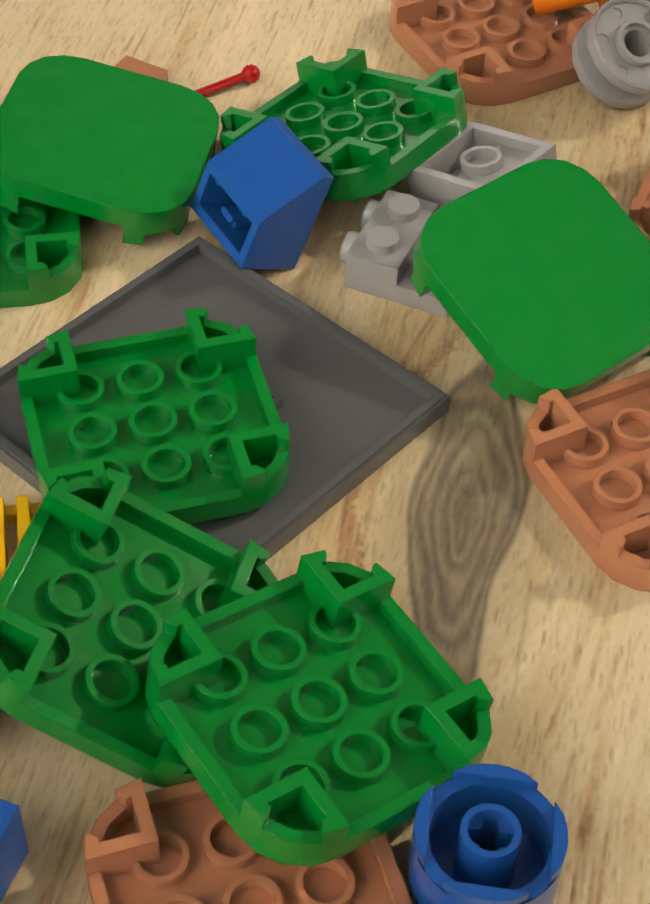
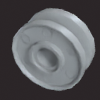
(614, 53)

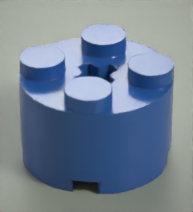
(486, 840)

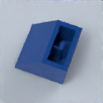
(263, 196)

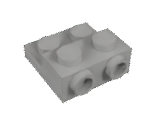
(474, 160)
(381, 254)

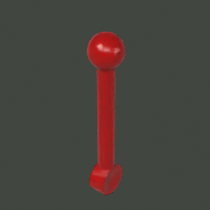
(249, 74)

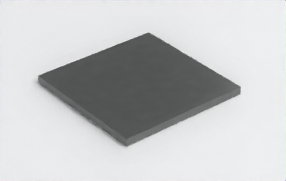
(338, 394)

